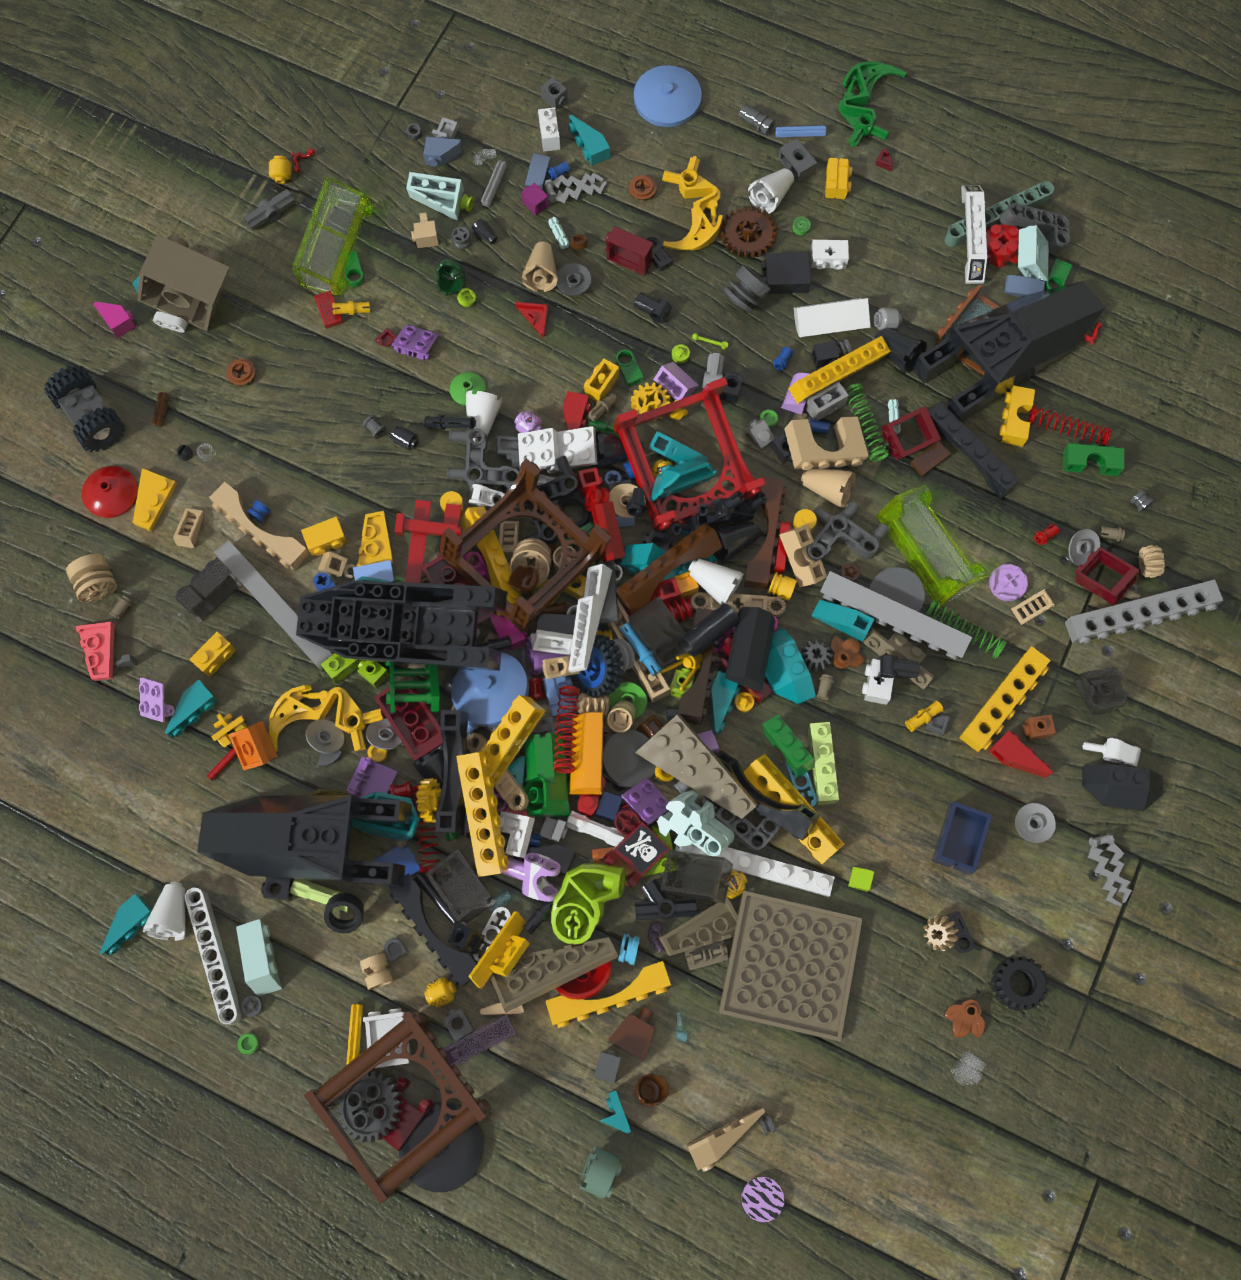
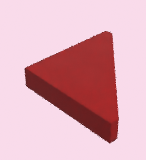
(535, 314)

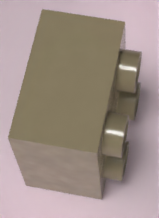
(182, 281)

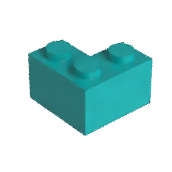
(640, 556)

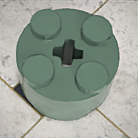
(600, 1172)

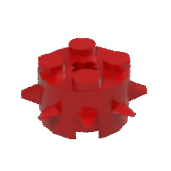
(1002, 244)

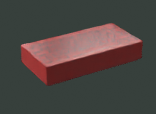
(324, 303)

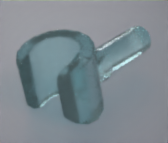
(681, 1035)

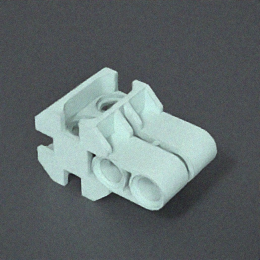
(695, 824)

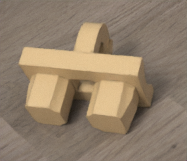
(551, 669)

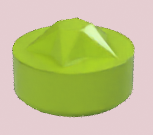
(466, 297)
(680, 353)

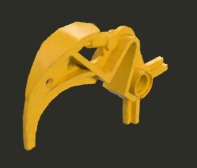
(696, 188)
(346, 711)

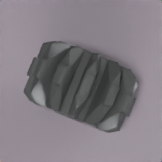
(823, 658)

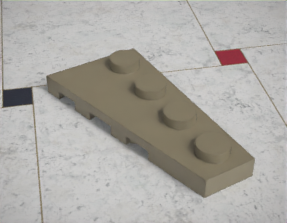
(705, 928)

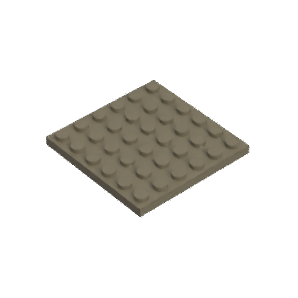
(791, 966)

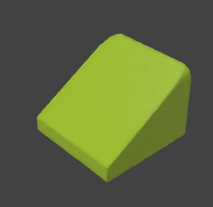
(861, 879)

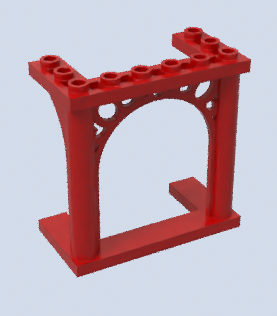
(742, 480)

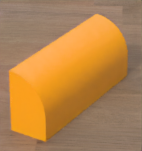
(589, 754)

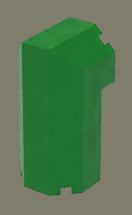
(545, 786)

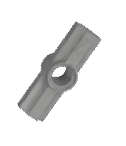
(714, 369)

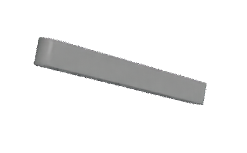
(269, 600)

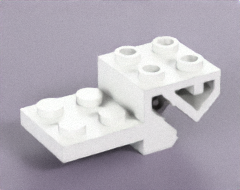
(547, 445)

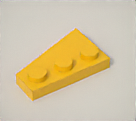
(151, 499)
(375, 540)

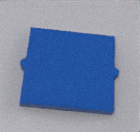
(402, 857)

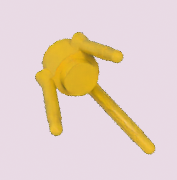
(689, 662)

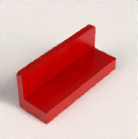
(605, 517)

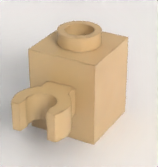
(425, 232)
(335, 565)

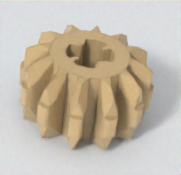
(1151, 561)
(593, 704)
(944, 940)

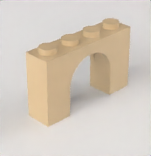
(809, 455)

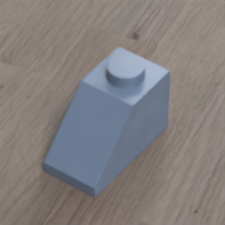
(441, 150)

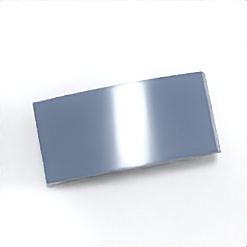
(537, 170)
(1022, 286)

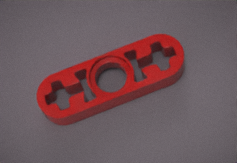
(781, 553)

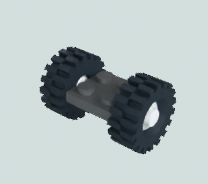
(77, 396)

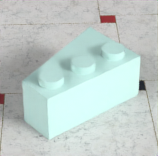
(437, 193)
(258, 958)

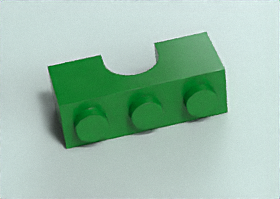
(1108, 458)
(795, 753)

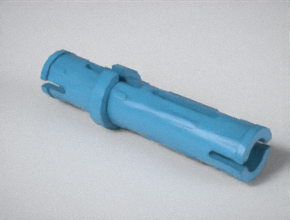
(645, 655)

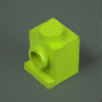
(375, 677)
(675, 685)

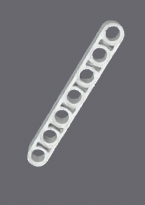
(220, 962)

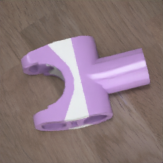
(533, 874)

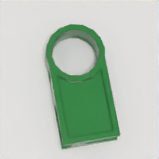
(353, 267)
(1058, 273)
(630, 371)

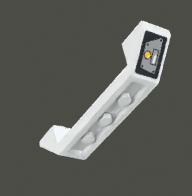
(976, 234)

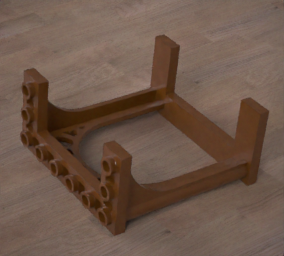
(591, 546)
(472, 1110)

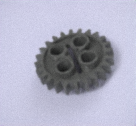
(374, 1124)

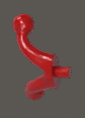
(296, 168)
(1095, 333)

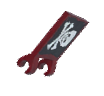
(639, 850)

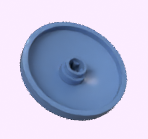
(667, 96)
(489, 693)

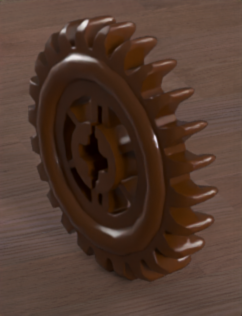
(750, 224)

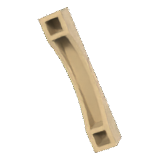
(286, 548)

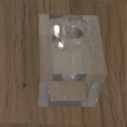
(968, 1069)

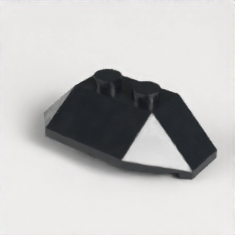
(1122, 785)

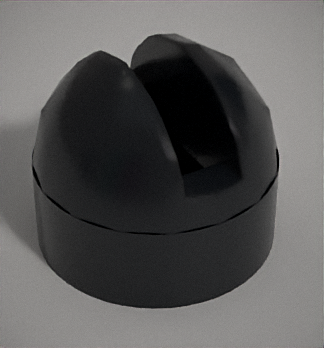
(186, 454)

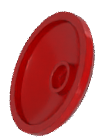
(114, 499)
(588, 987)

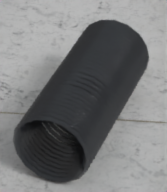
(713, 628)

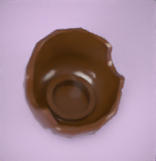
(524, 579)
(651, 1090)

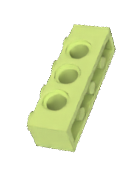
(824, 765)

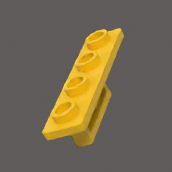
(502, 952)

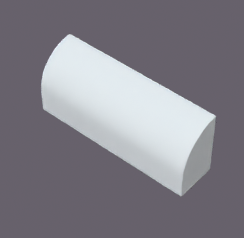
(832, 317)

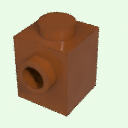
(1038, 727)

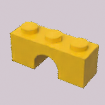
(1018, 401)

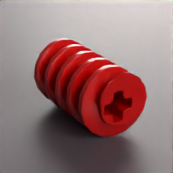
(681, 609)

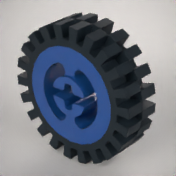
(602, 670)

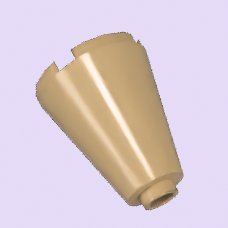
(540, 269)
(830, 484)

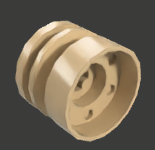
(530, 549)
(91, 578)

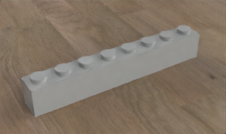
(897, 615)

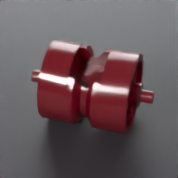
(626, 819)

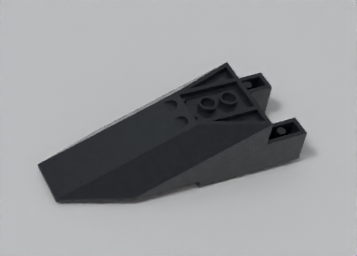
(1013, 342)
(402, 623)
(300, 837)

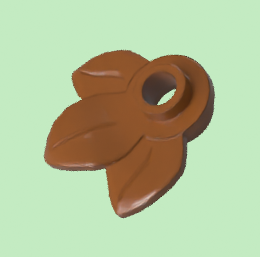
(848, 650)
(965, 1022)

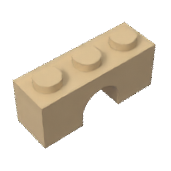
(805, 569)

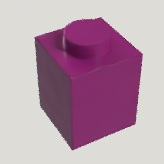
(535, 199)

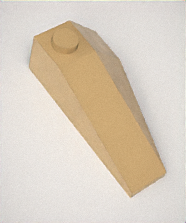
(715, 1144)

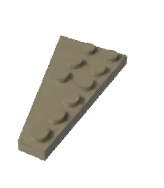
(690, 760)
(548, 969)

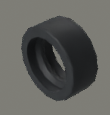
(576, 500)
(339, 925)

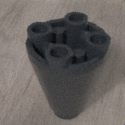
(432, 766)

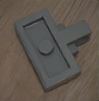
(508, 447)

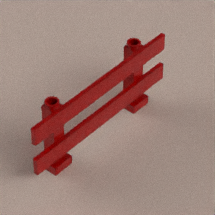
(420, 528)

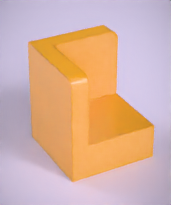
(686, 585)

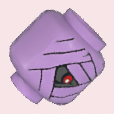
(528, 422)

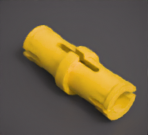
(350, 308)
(924, 716)

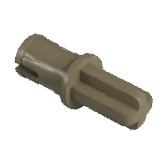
(602, 407)

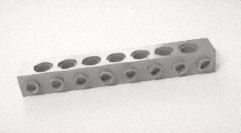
(1206, 591)

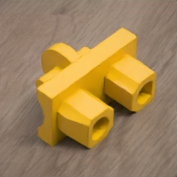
(222, 735)

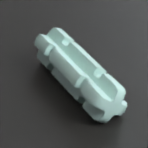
(559, 233)
(893, 405)

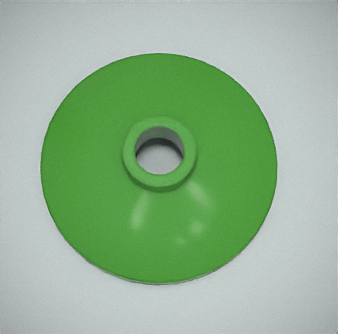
(457, 388)
(633, 690)

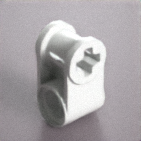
(484, 496)

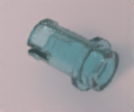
(501, 898)

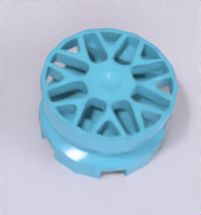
(630, 953)

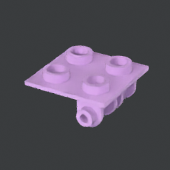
(152, 700)

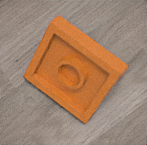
(253, 746)

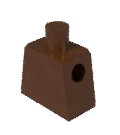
(634, 1034)

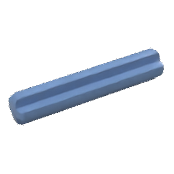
(800, 131)

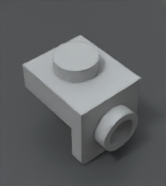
(446, 129)
(759, 433)
(553, 829)

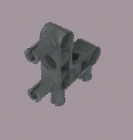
(476, 460)
(850, 534)

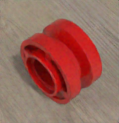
(596, 496)

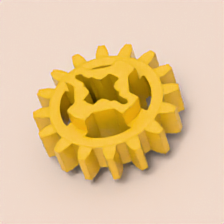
(649, 394)
(428, 799)

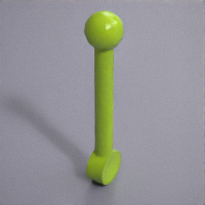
(724, 345)

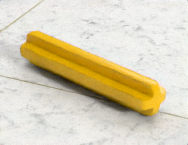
(354, 1032)

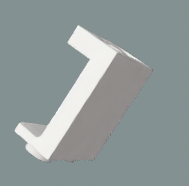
(379, 1025)

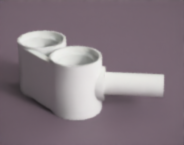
(1116, 752)

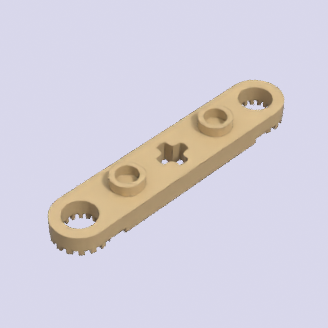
(747, 600)
(507, 784)

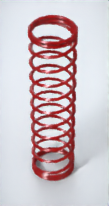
(1033, 414)
(557, 767)
(424, 869)

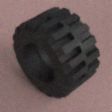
(1036, 980)

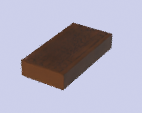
(930, 458)

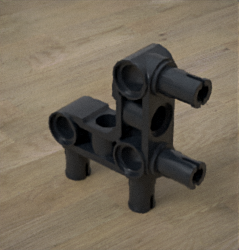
(554, 490)
(720, 511)

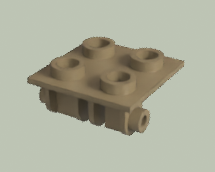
(706, 955)

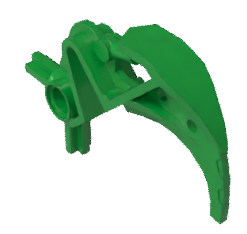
(863, 118)

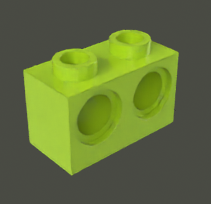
(339, 667)

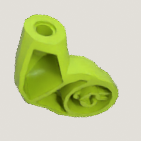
(582, 898)

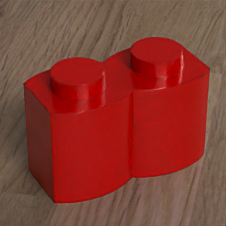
(589, 803)

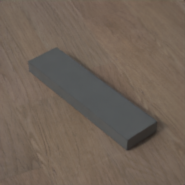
(610, 606)

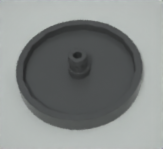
(901, 586)
(621, 761)

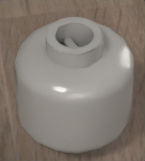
(887, 318)

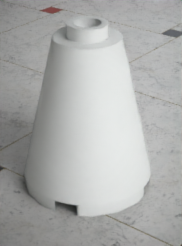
(770, 190)
(484, 409)
(716, 579)
(168, 914)

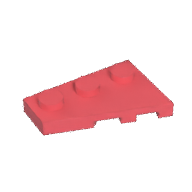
(99, 649)

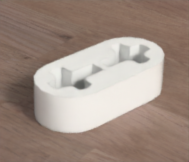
(170, 322)

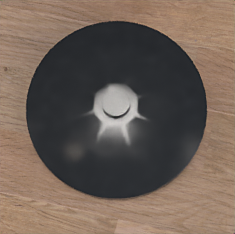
(454, 1163)

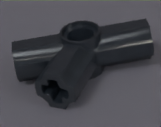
(657, 897)

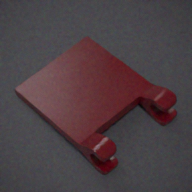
(408, 1118)

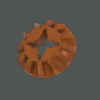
(648, 183)
(237, 366)

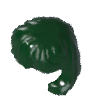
(450, 276)

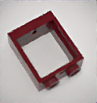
(629, 250)
(926, 425)
(1129, 573)

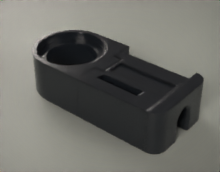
(660, 257)
(962, 933)

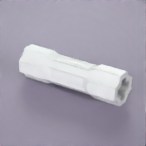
(584, 825)

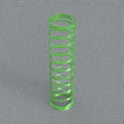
(876, 452)
(999, 648)

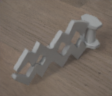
(581, 186)
(1113, 876)

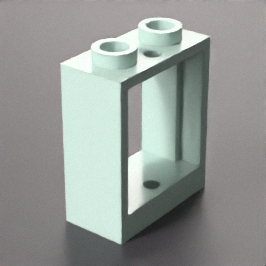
(1033, 253)

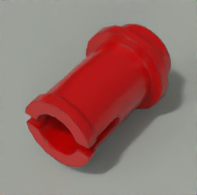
(1043, 536)

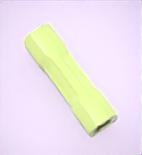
(315, 892)

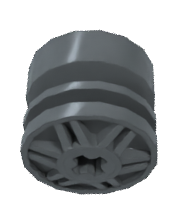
(746, 289)

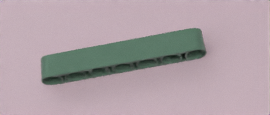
(1033, 197)

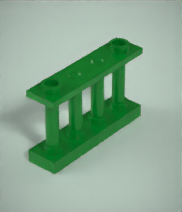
(430, 684)

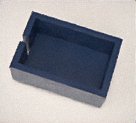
(962, 838)

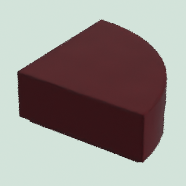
(884, 160)
(386, 338)

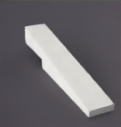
(588, 616)

